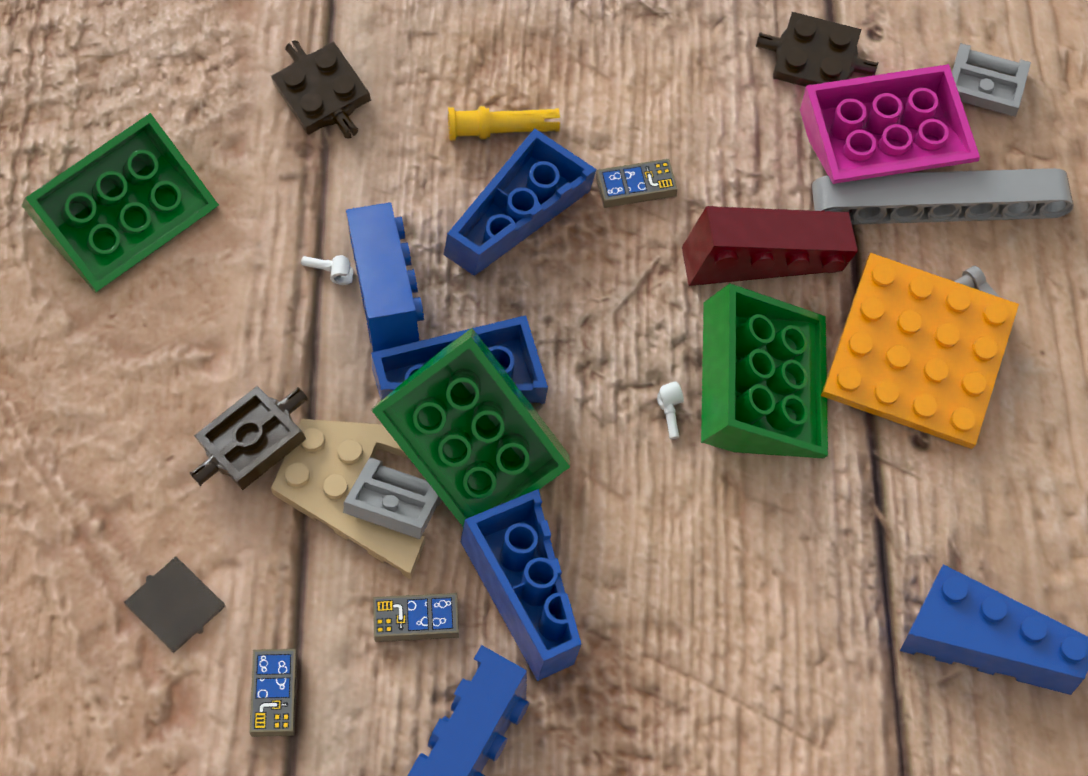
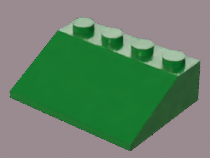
(120, 203)
(763, 376)
(471, 430)

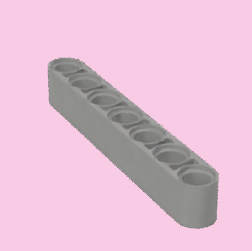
(948, 196)

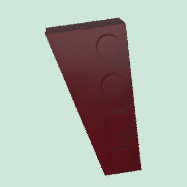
(766, 243)

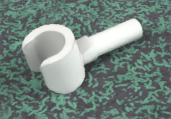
(339, 266)
(668, 397)

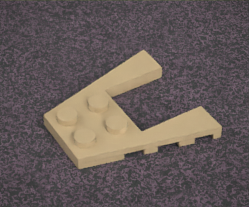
(321, 475)

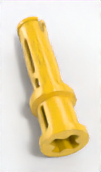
(483, 122)

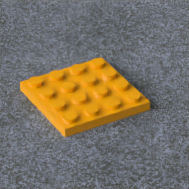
(920, 350)

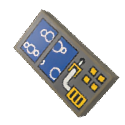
(636, 183)
(415, 617)
(273, 692)

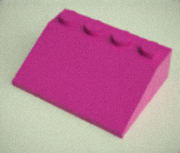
(888, 124)

